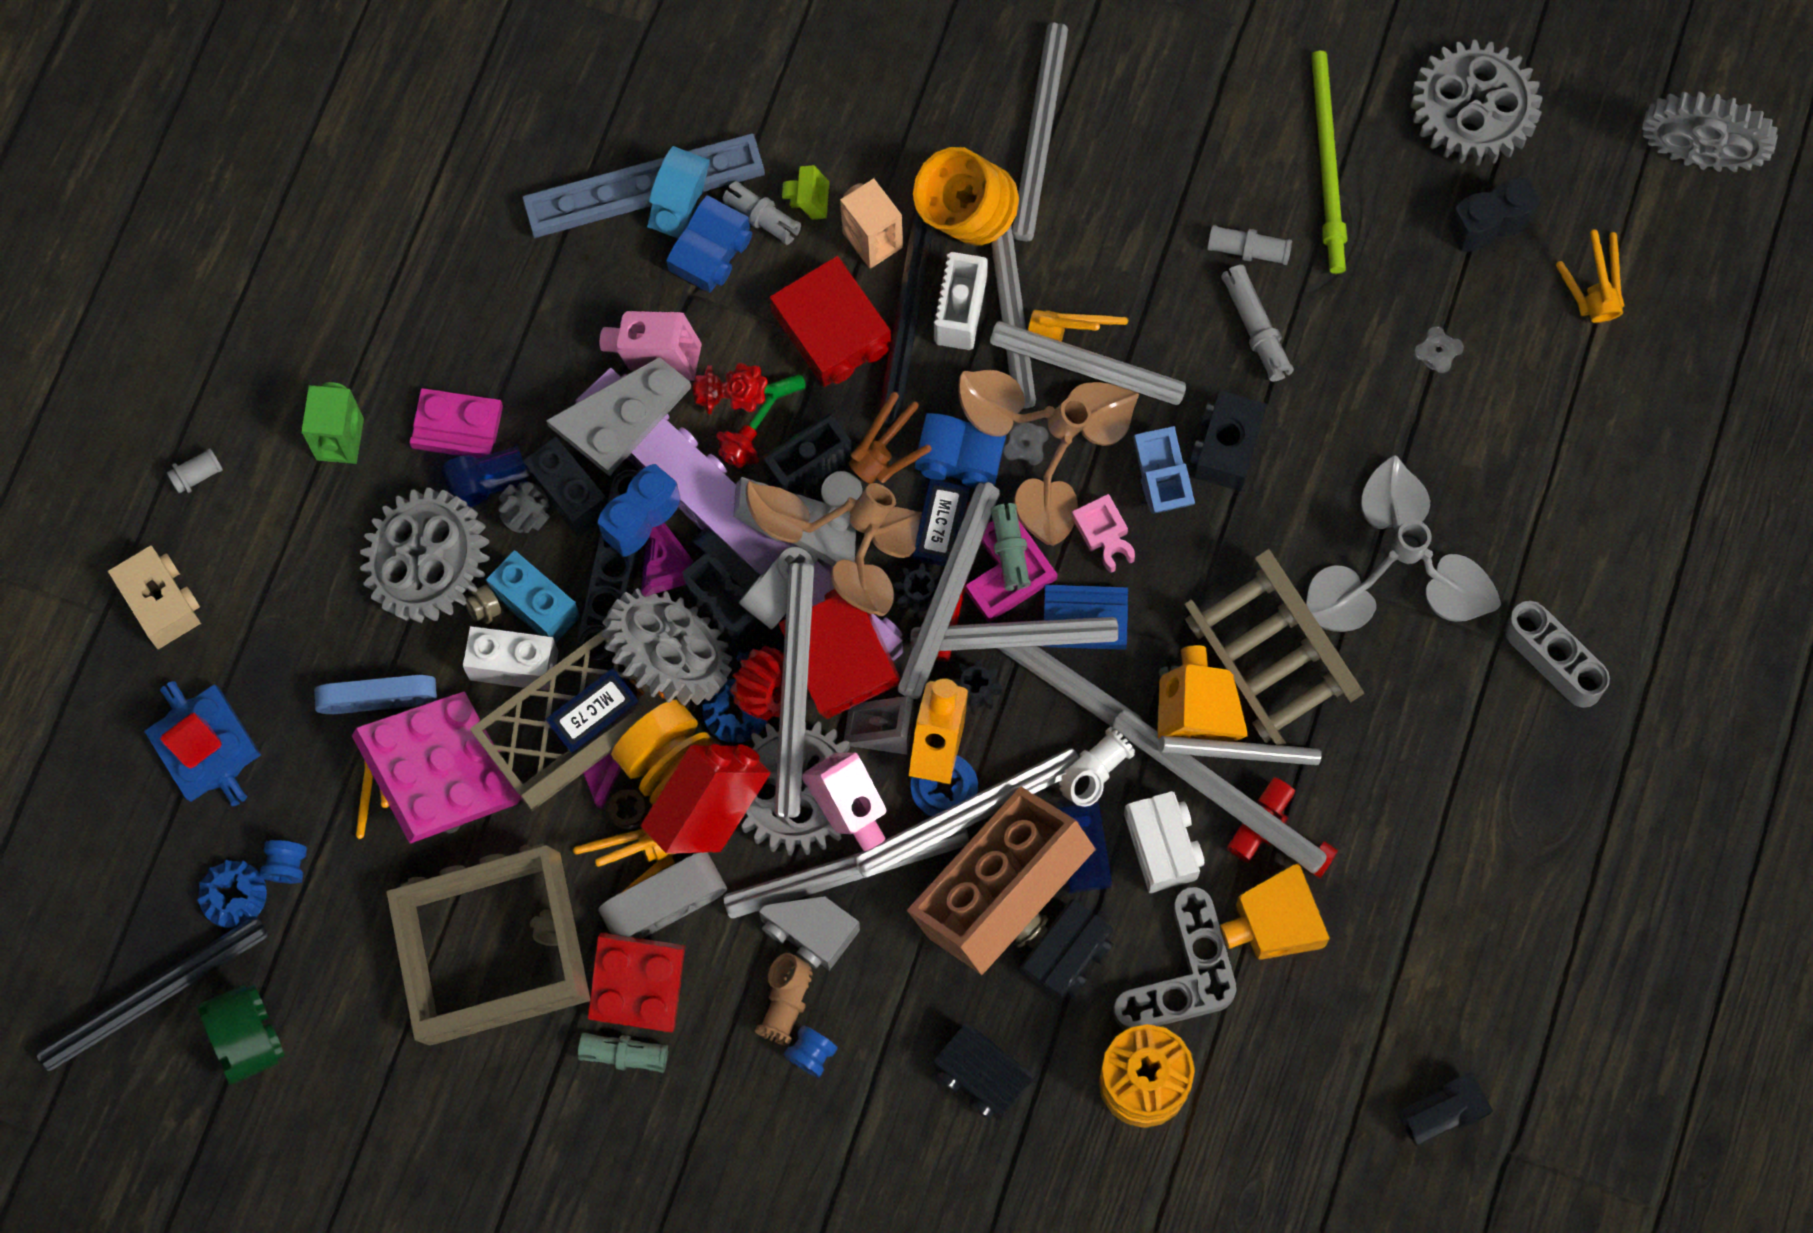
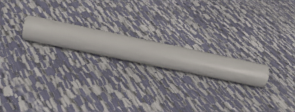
(1239, 750)

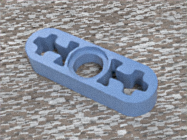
(375, 694)

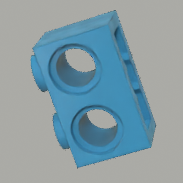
(533, 597)

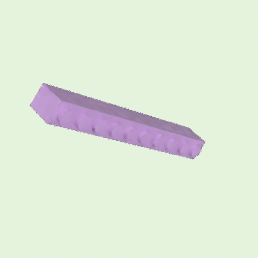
(709, 502)

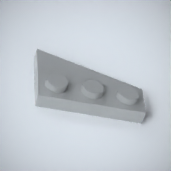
(622, 414)
(829, 543)

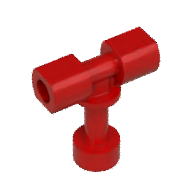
(1274, 800)

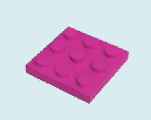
(434, 767)

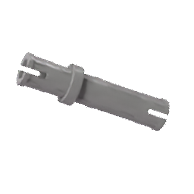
(1263, 336)

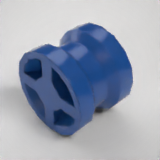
(283, 862)
(810, 1051)

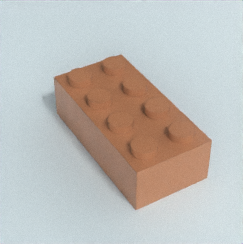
(1001, 879)

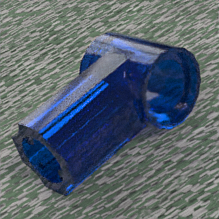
(477, 477)

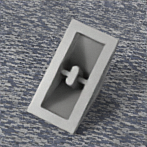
(881, 724)

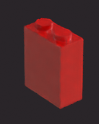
(831, 322)
(845, 657)
(705, 798)

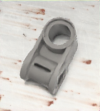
(768, 594)

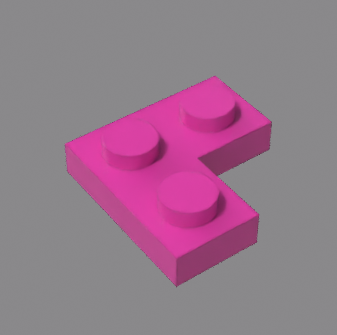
(989, 590)

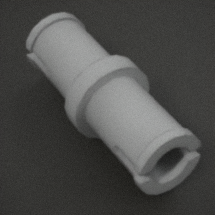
(761, 212)
(1249, 245)

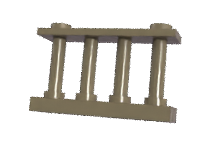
(1313, 647)

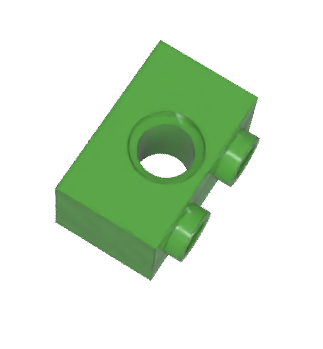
(332, 423)

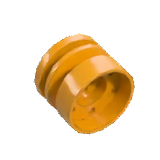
(965, 196)
(657, 746)
(1134, 1097)

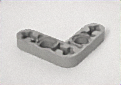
(1191, 985)

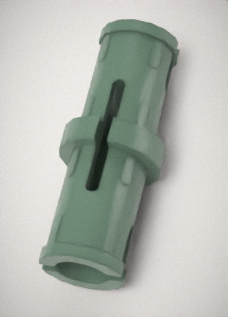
(1010, 547)
(623, 1052)

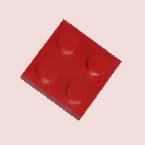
(636, 982)

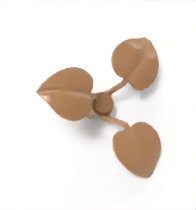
(1094, 408)
(873, 513)

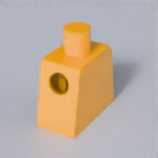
(1199, 701)
(942, 714)
(1277, 917)

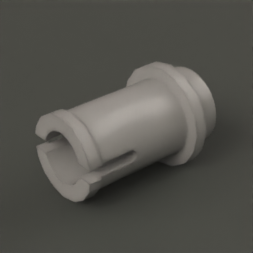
(194, 471)

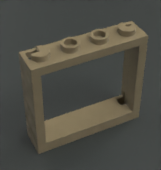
(456, 880)

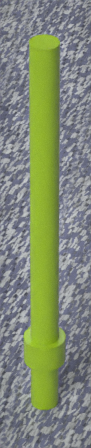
(1334, 229)

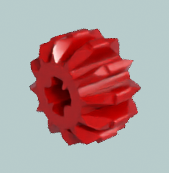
(760, 683)

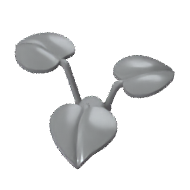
(1400, 500)

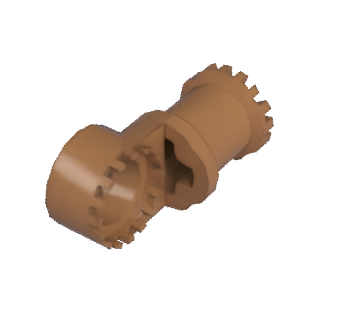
(784, 998)

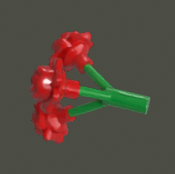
(745, 390)

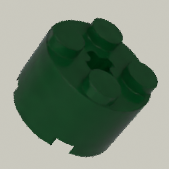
(238, 1033)

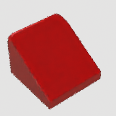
(191, 740)

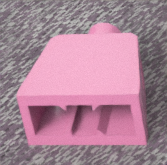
(651, 336)
(835, 786)

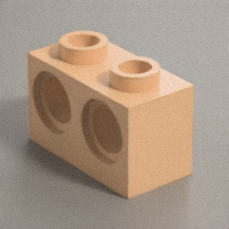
(871, 222)

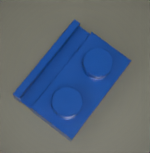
(1088, 602)

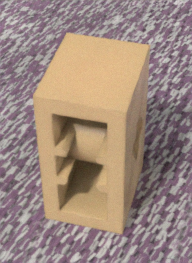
(139, 580)

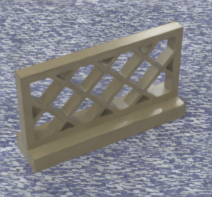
(566, 766)

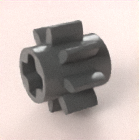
(523, 507)

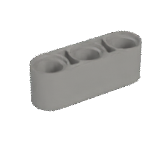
(1560, 674)
(664, 897)

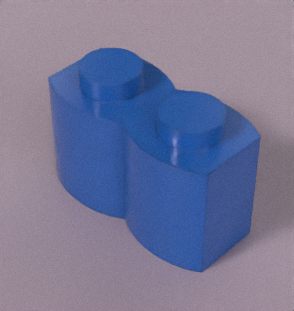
(709, 244)
(959, 451)
(631, 516)

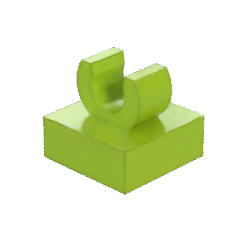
(809, 192)

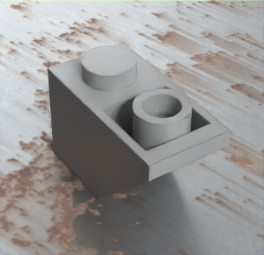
(813, 926)

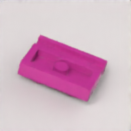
(456, 423)

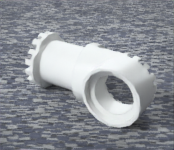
(1097, 765)

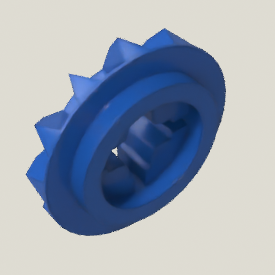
(727, 726)
(936, 803)
(239, 910)

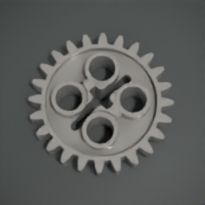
(1496, 129)
(1710, 131)
(424, 555)
(667, 647)
(783, 828)

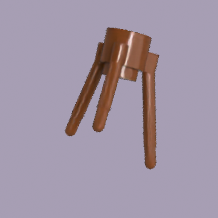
(872, 458)

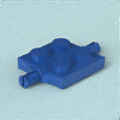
(222, 765)

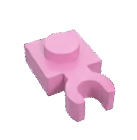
(1102, 527)

